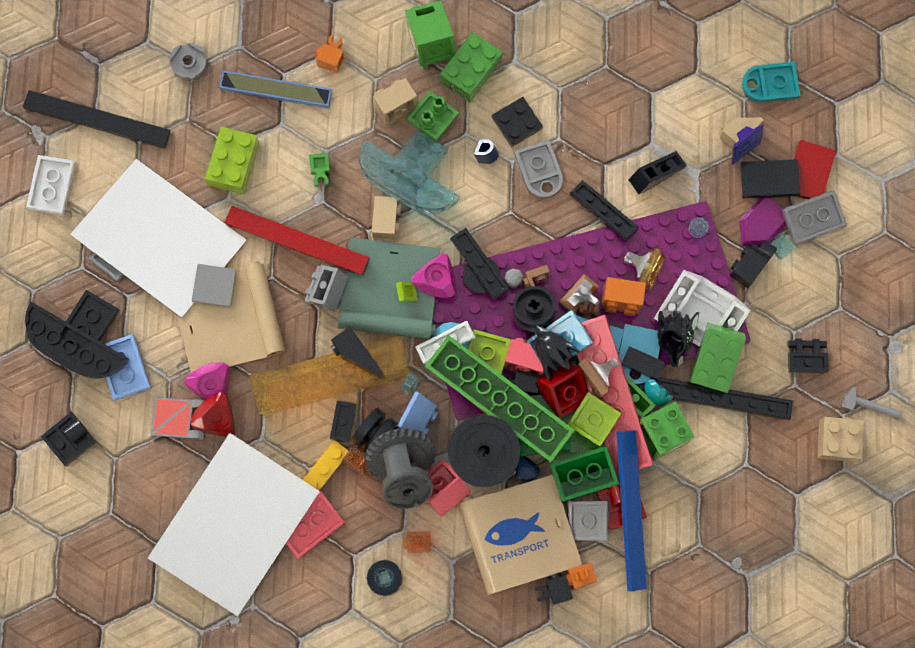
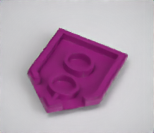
(761, 222)

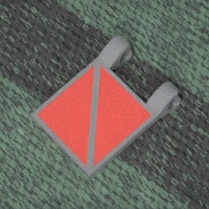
(173, 418)

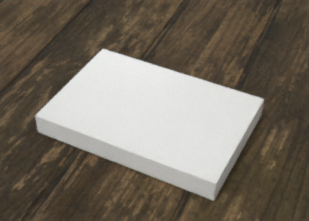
(51, 185)

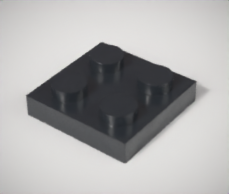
(517, 121)

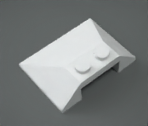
(715, 305)

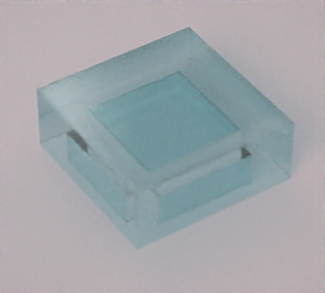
(783, 245)

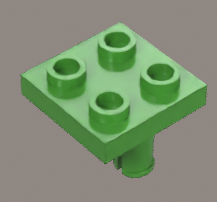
(433, 116)

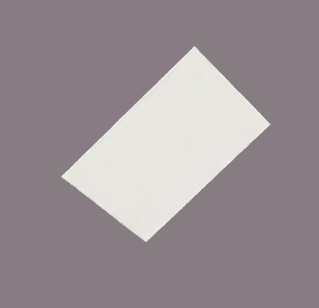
(156, 236)
(233, 524)

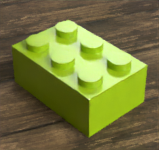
(232, 160)

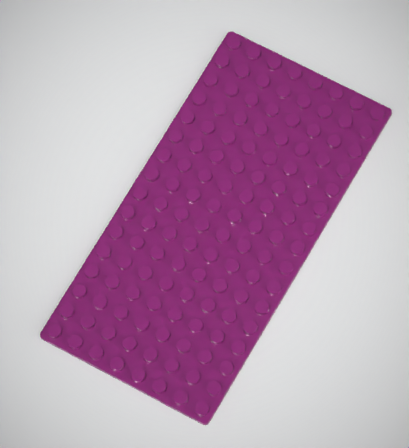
(598, 256)

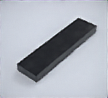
(604, 211)
(479, 264)

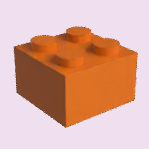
(623, 296)

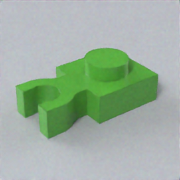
(319, 165)

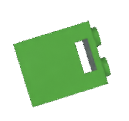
(430, 33)
(666, 430)

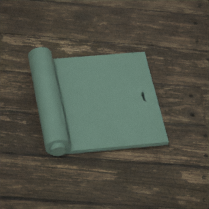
(372, 300)

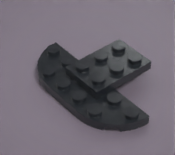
(77, 340)

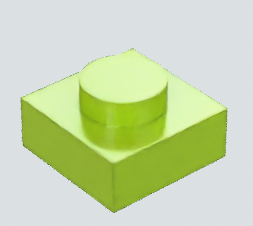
(406, 292)

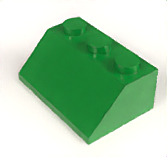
(584, 474)

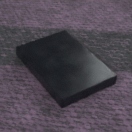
(770, 179)

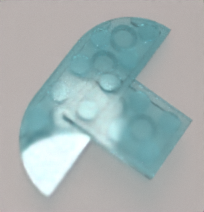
(408, 173)

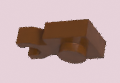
(589, 311)

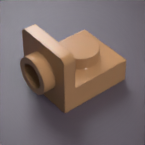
(538, 275)

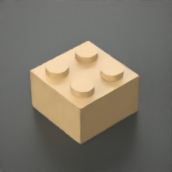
(395, 101)
(840, 439)

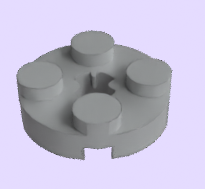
(192, 71)

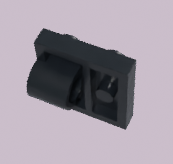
(68, 439)

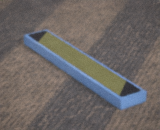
(275, 89)

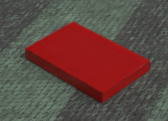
(814, 168)

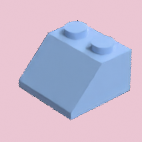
(418, 414)

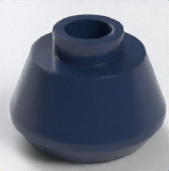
(526, 469)

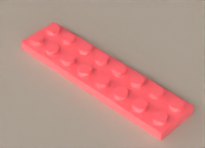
(618, 392)

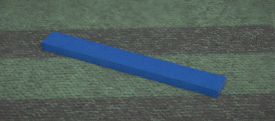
(631, 510)

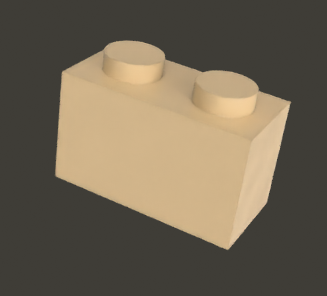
(385, 217)

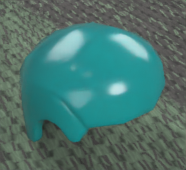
(657, 393)

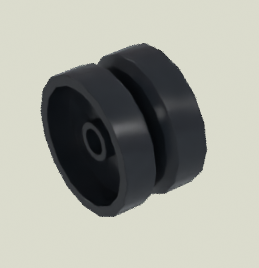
(533, 308)
(373, 428)

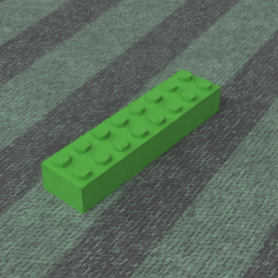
(500, 398)

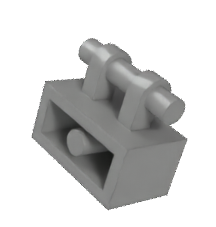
(326, 287)

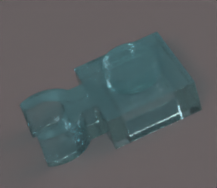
(410, 384)

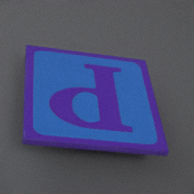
(748, 140)

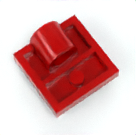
(615, 510)

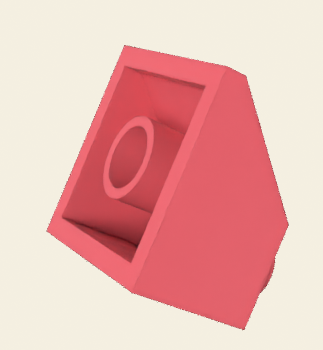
(522, 358)
(447, 488)

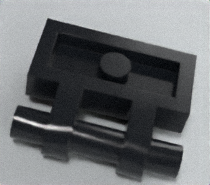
(804, 361)

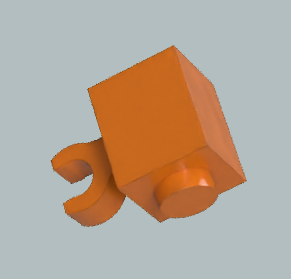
(330, 56)
(581, 576)

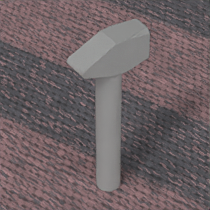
(851, 399)

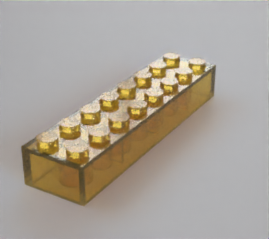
(325, 378)

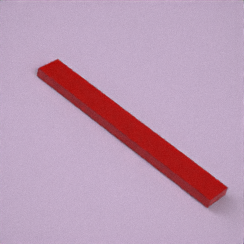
(297, 240)

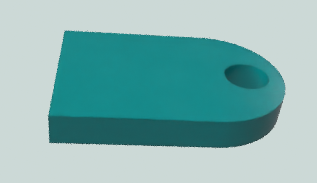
(772, 82)

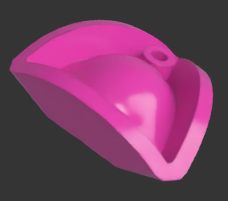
(436, 277)
(209, 380)

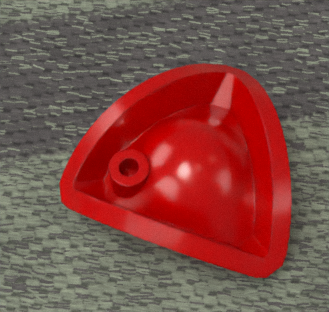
(214, 416)

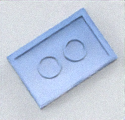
(133, 376)

